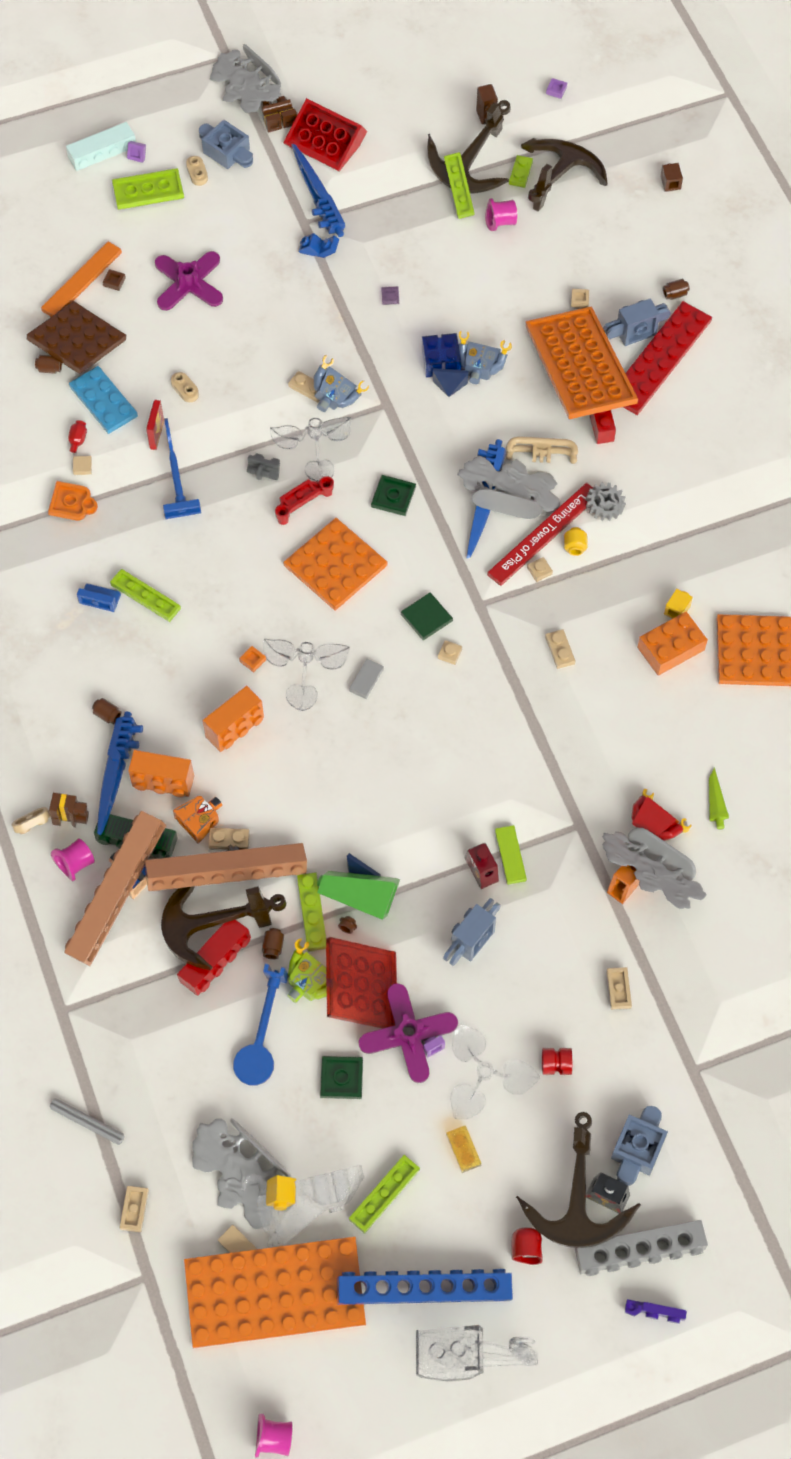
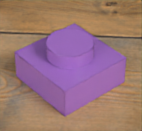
(556, 88)
(136, 151)
(433, 1045)

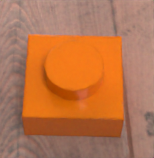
(252, 659)

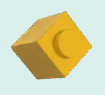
(678, 604)
(280, 1192)

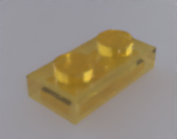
(463, 1149)

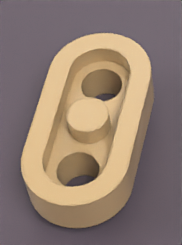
(196, 167)
(184, 385)
(30, 820)

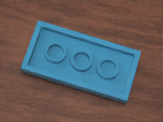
(103, 399)

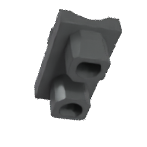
(263, 467)

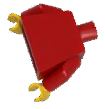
(655, 819)

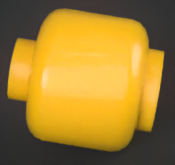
(575, 541)

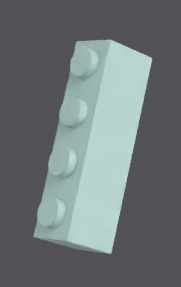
(100, 146)

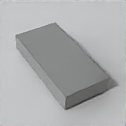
(366, 678)

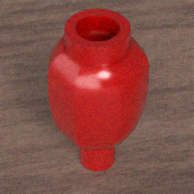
(77, 435)

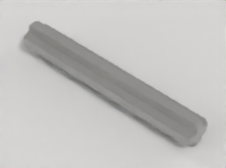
(87, 1121)

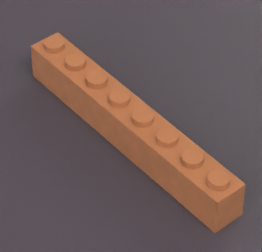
(225, 867)
(115, 888)

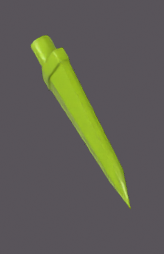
(717, 806)

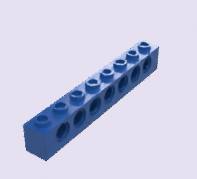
(347, 1296)

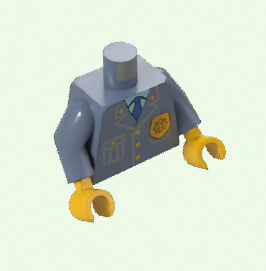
(481, 360)
(333, 388)

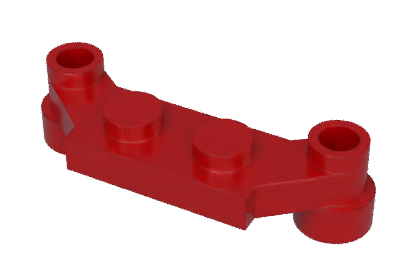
(301, 495)

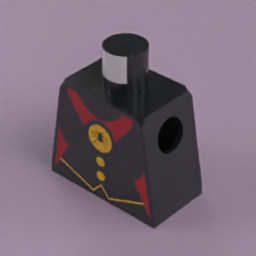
(608, 1192)

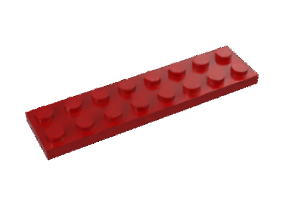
(665, 352)

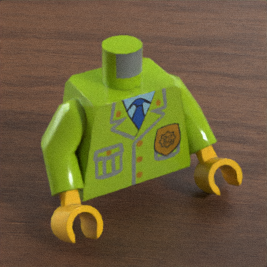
(306, 975)

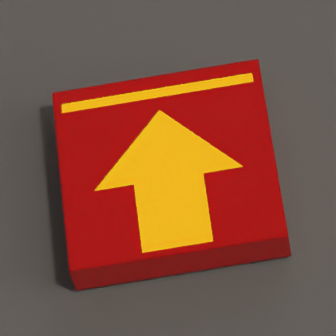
(155, 424)

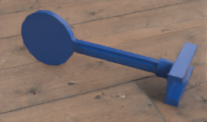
(181, 506)
(254, 1062)

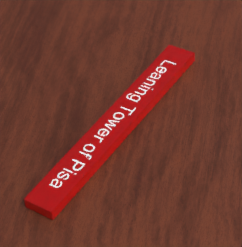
(540, 536)

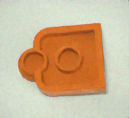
(71, 502)

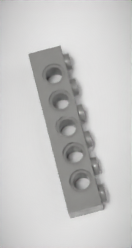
(692, 1231)

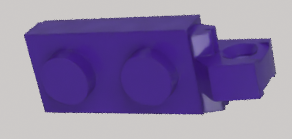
(653, 1311)

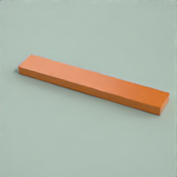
(82, 279)

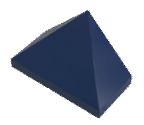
(450, 380)
(358, 867)

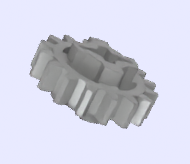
(614, 501)

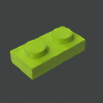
(521, 171)

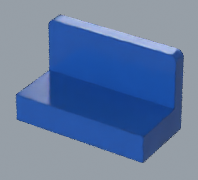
(98, 597)

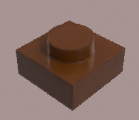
(114, 280)

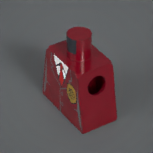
(480, 862)

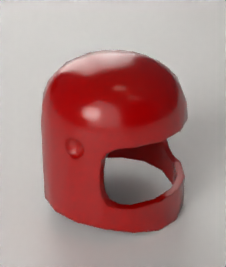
(526, 1242)

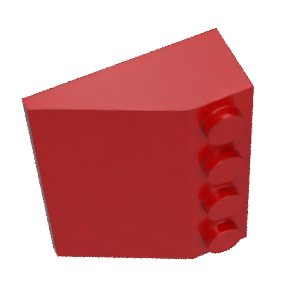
(325, 135)

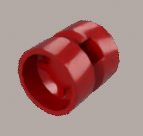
(557, 1061)

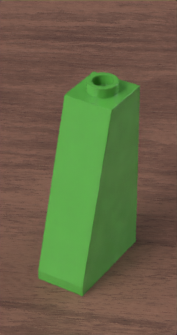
(360, 891)

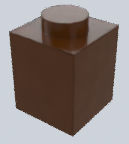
(671, 177)

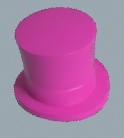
(500, 214)
(73, 858)
(273, 1436)

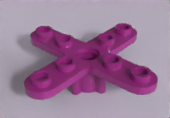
(187, 279)
(411, 1044)

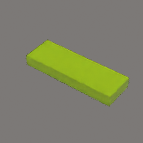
(510, 855)

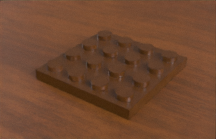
(76, 337)

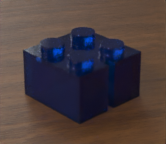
(440, 350)

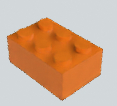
(672, 643)
(233, 719)
(161, 773)

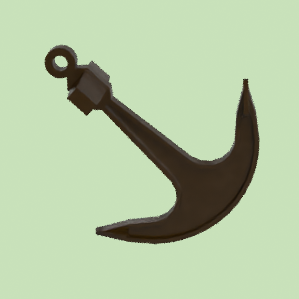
(493, 127)
(571, 155)
(180, 926)
(575, 1227)

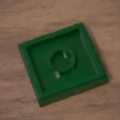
(393, 495)
(426, 616)
(341, 1077)

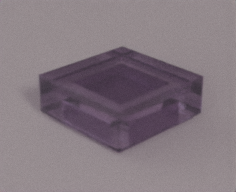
(390, 295)

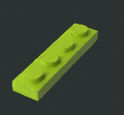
(459, 185)
(145, 595)
(312, 911)
(384, 1194)

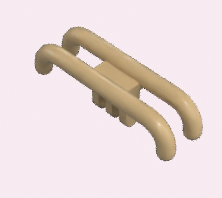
(542, 448)

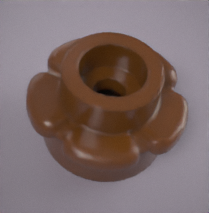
(347, 924)

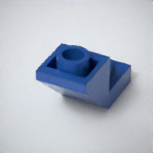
(317, 247)

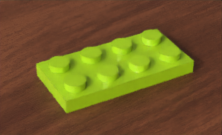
(148, 188)

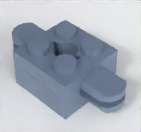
(226, 144)
(637, 321)
(472, 932)
(639, 1145)

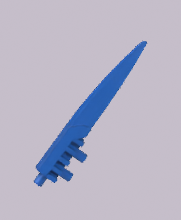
(323, 201)
(495, 456)
(118, 750)

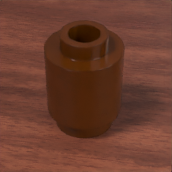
(676, 289)
(48, 364)
(106, 710)
(272, 943)

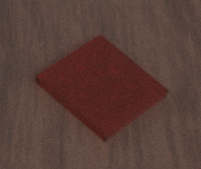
(359, 982)

